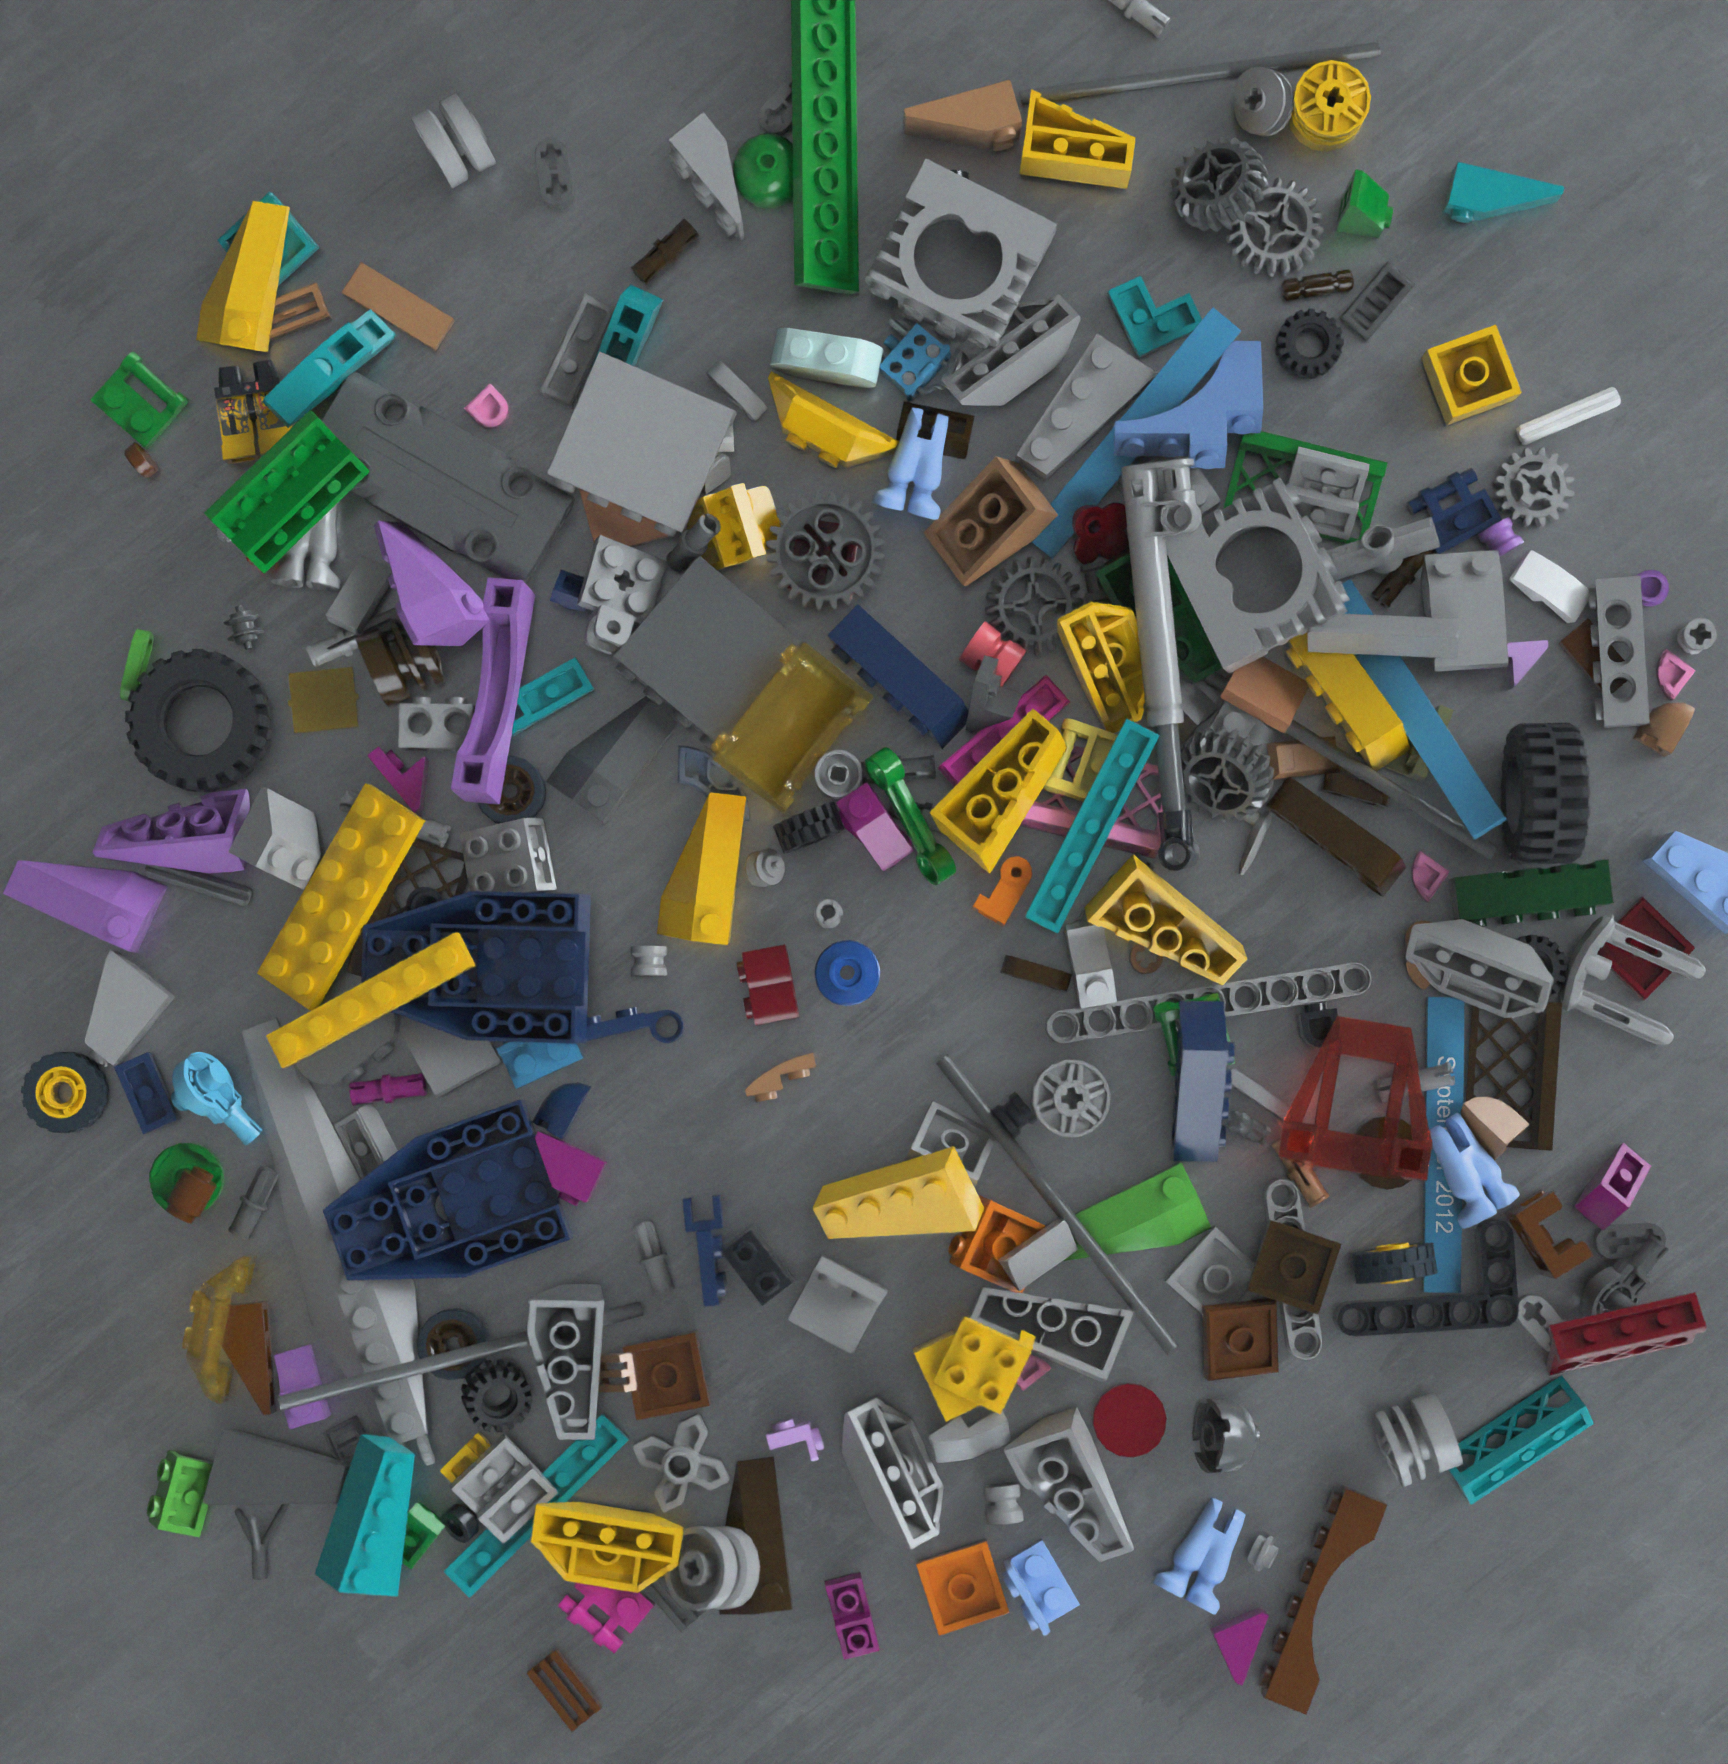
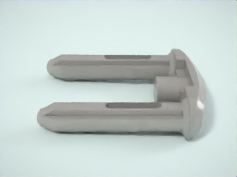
(1587, 961)

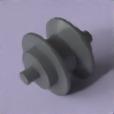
(243, 627)

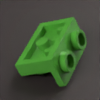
(180, 1495)

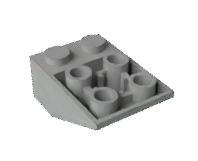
(703, 156)

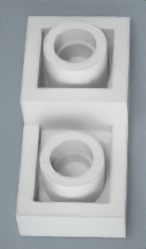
(1551, 584)

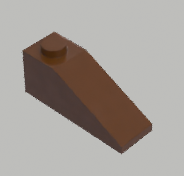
(249, 1350)

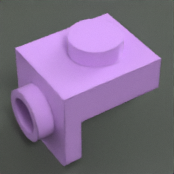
(787, 1433)

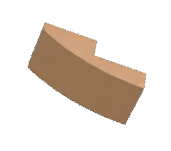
(768, 1083)

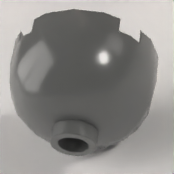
(1225, 1435)

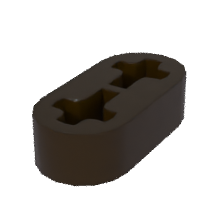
(1354, 790)
(1036, 973)

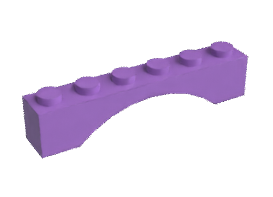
(485, 750)

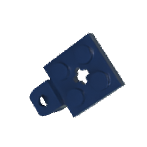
(709, 1250)

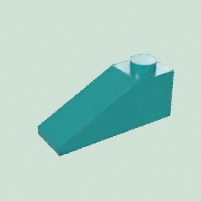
(1488, 193)
(630, 325)

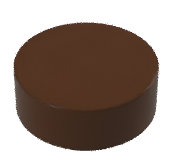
(141, 460)

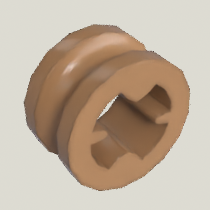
(1152, 967)

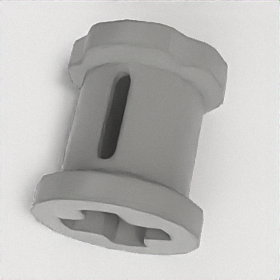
(1704, 628)

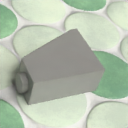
(123, 1009)

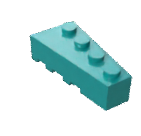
(370, 1520)

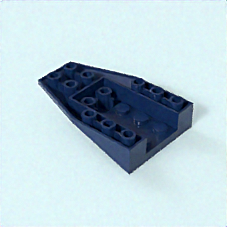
(526, 958)
(490, 1192)

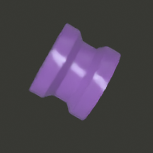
(1501, 537)

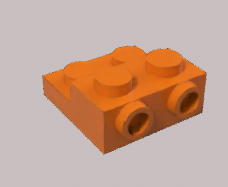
(995, 1236)

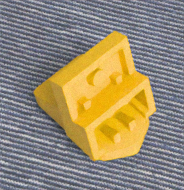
(744, 524)

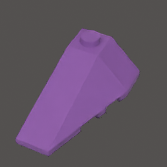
(432, 598)
(183, 837)

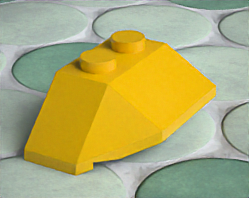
(825, 428)
(1106, 660)
(606, 1544)

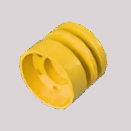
(1325, 126)

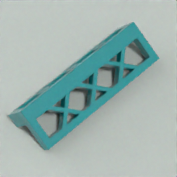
(1528, 1445)

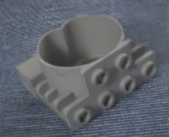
(943, 196)
(1241, 635)

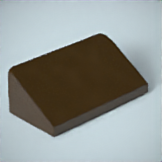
(958, 429)

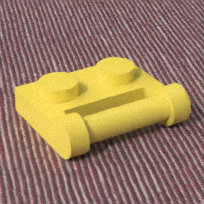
(1096, 749)

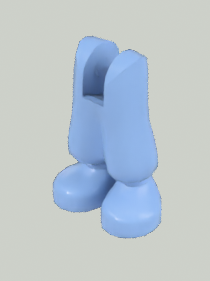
(915, 461)
(1468, 1169)
(1205, 1552)

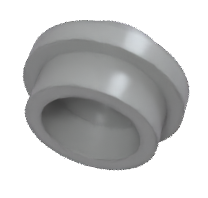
(1263, 1553)

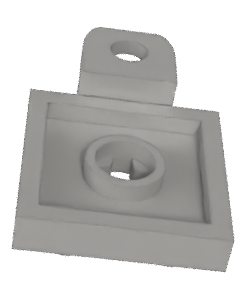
(614, 609)

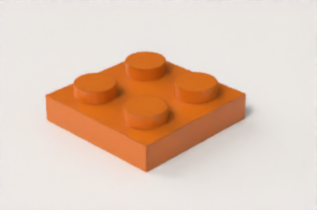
(962, 1587)

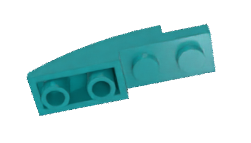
(327, 367)

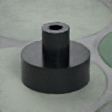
(460, 1522)

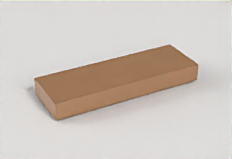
(398, 306)

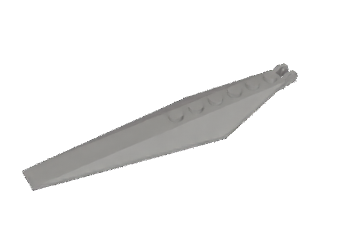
(360, 1321)

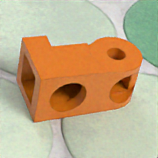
(1013, 880)

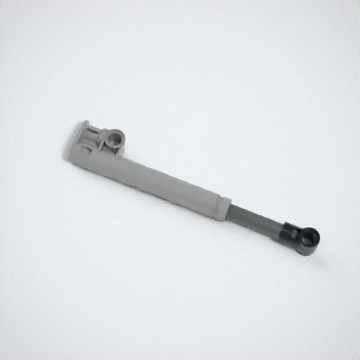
(1151, 500)

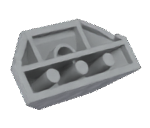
(1026, 352)
(1480, 967)
(893, 1472)

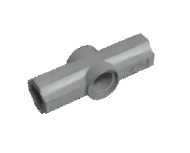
(1384, 548)

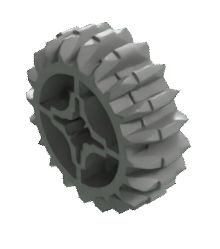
(1306, 238)

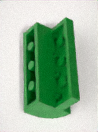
(287, 491)

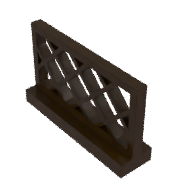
(381, 910)
(1545, 1072)

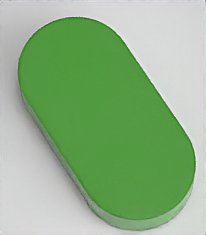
(137, 662)

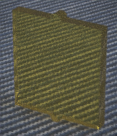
(323, 700)

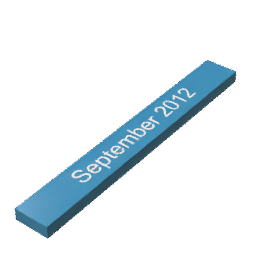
(1440, 1207)

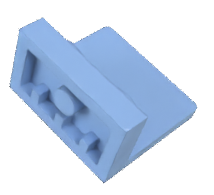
(1040, 1584)

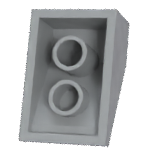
(1471, 590)

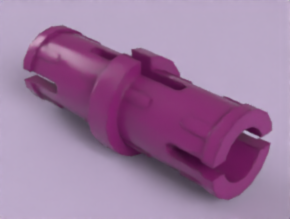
(387, 1089)

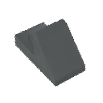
(989, 700)

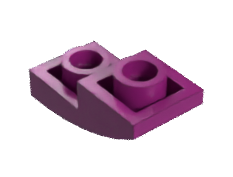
(852, 1616)

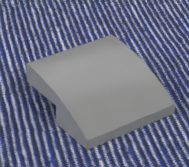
(1328, 490)
(447, 1058)
(959, 1443)
(503, 1488)

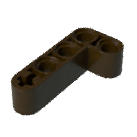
(1337, 835)

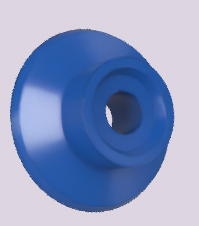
(847, 991)

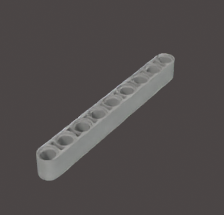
(1260, 989)

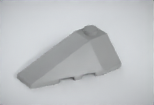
(1066, 1472)

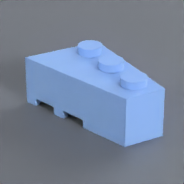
(1695, 872)

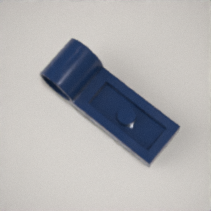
(630, 1020)

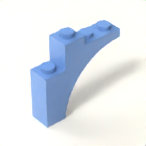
(1200, 425)

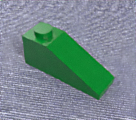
(1364, 207)

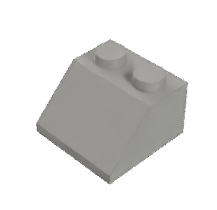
(279, 838)
(946, 1129)

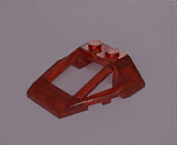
(1355, 1153)

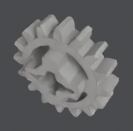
(1521, 481)

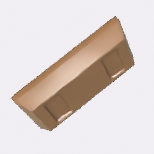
(1298, 759)

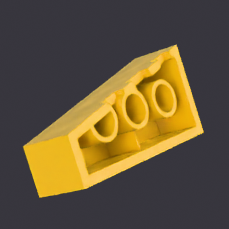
(1353, 702)
(1000, 790)
(1157, 916)
(902, 1199)

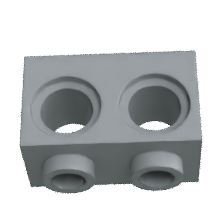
(436, 735)

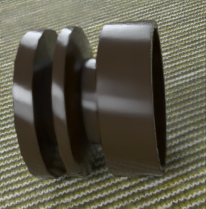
(397, 661)

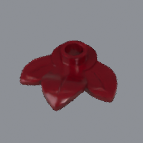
(1103, 536)

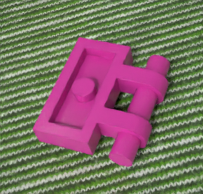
(622, 1606)

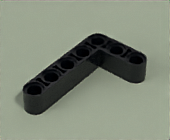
(1444, 1305)

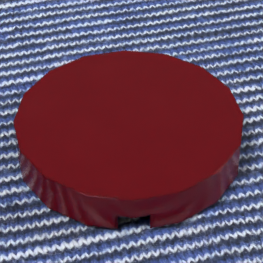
(1129, 1420)

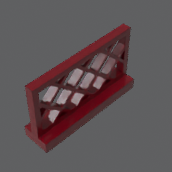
(1624, 1333)

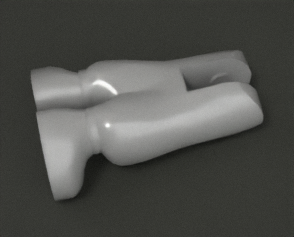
(321, 546)

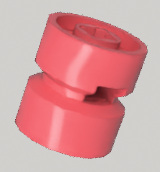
(989, 642)

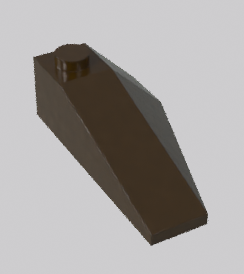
(757, 1512)

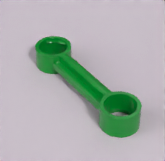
(888, 774)

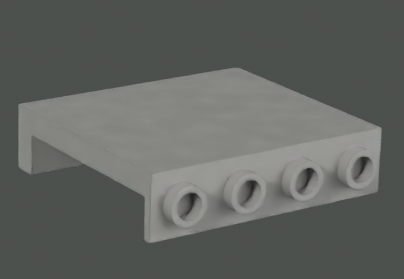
(640, 444)

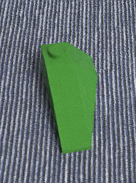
(1146, 1215)

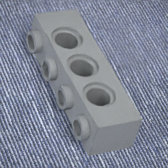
(1626, 594)

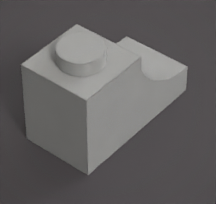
(1235, 718)
(1090, 964)

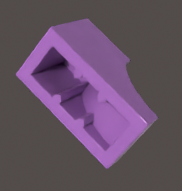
(296, 1372)

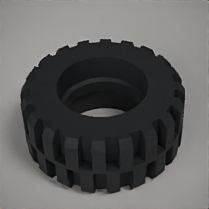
(159, 691)
(1545, 793)

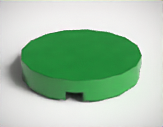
(170, 1164)

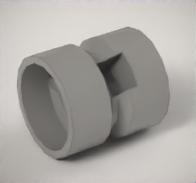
(837, 774)

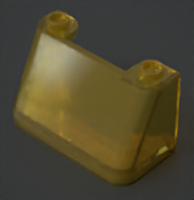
(789, 726)

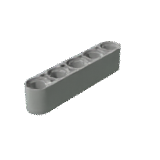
(1308, 1321)

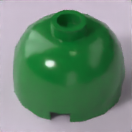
(765, 170)

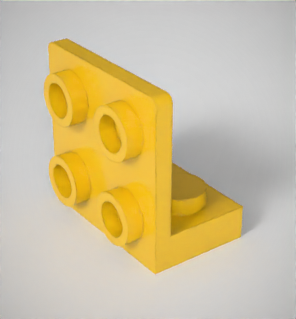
(983, 1364)

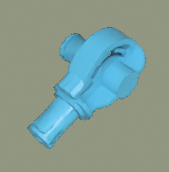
(211, 1094)

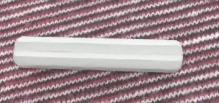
(1568, 415)

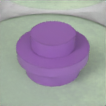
(1653, 587)

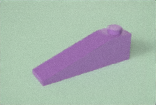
(95, 900)

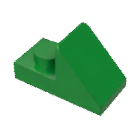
(421, 1531)

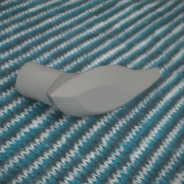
(1255, 838)

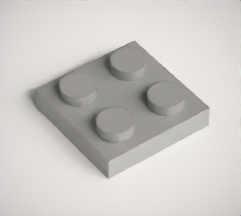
(1213, 1273)

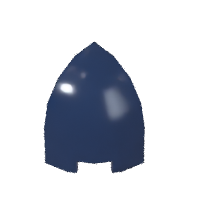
(561, 1108)

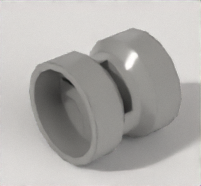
(1003, 1503)

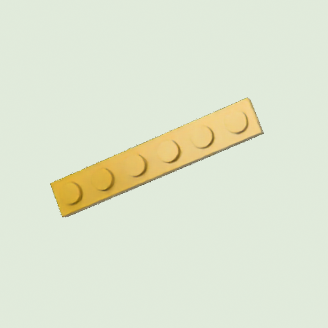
(370, 1000)

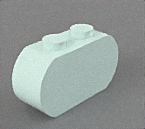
(826, 357)

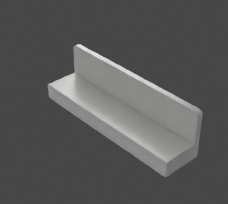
(1386, 636)

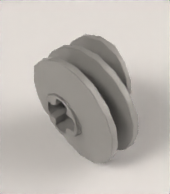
(1263, 101)

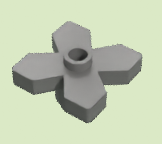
(661, 1456)

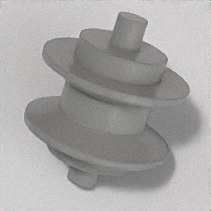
(764, 867)

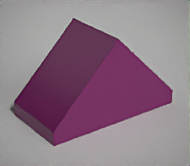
(1239, 1641)

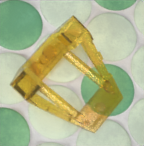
(209, 1323)

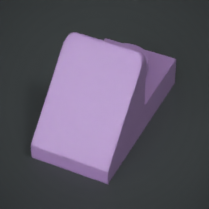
(1521, 658)

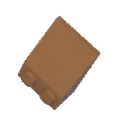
(972, 118)
(990, 520)

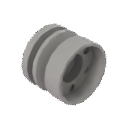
(1053, 1084)
(1417, 1439)

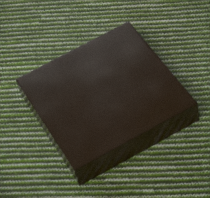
(1293, 1266)

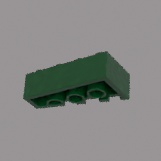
(1532, 892)

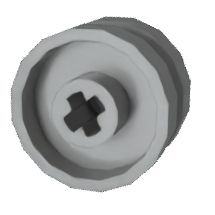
(456, 138)
(714, 1569)

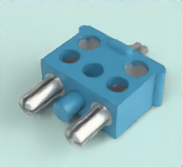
(921, 368)

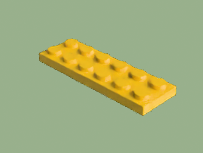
(340, 897)

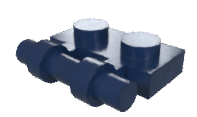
(1462, 520)

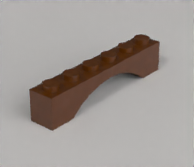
(1350, 1526)

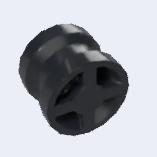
(1014, 1114)

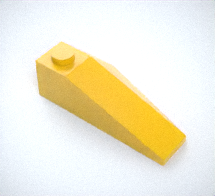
(244, 291)
(704, 881)

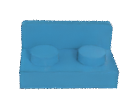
(533, 1060)

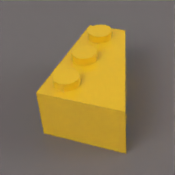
(1074, 147)

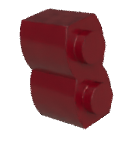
(769, 985)

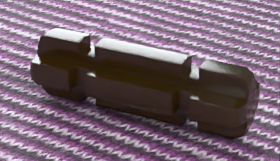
(1317, 284)

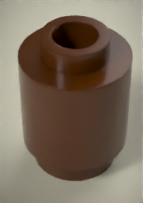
(191, 1194)

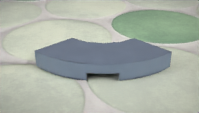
(705, 775)

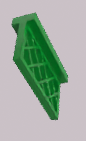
(1285, 449)

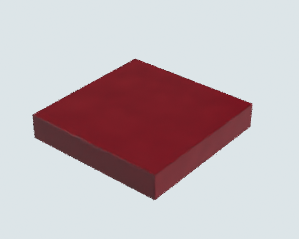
(1635, 971)

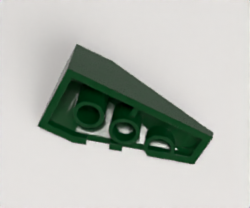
(1193, 646)

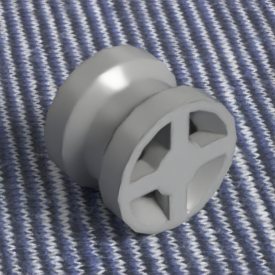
(648, 960)

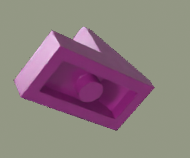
(410, 784)

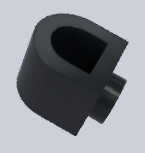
(1316, 1023)

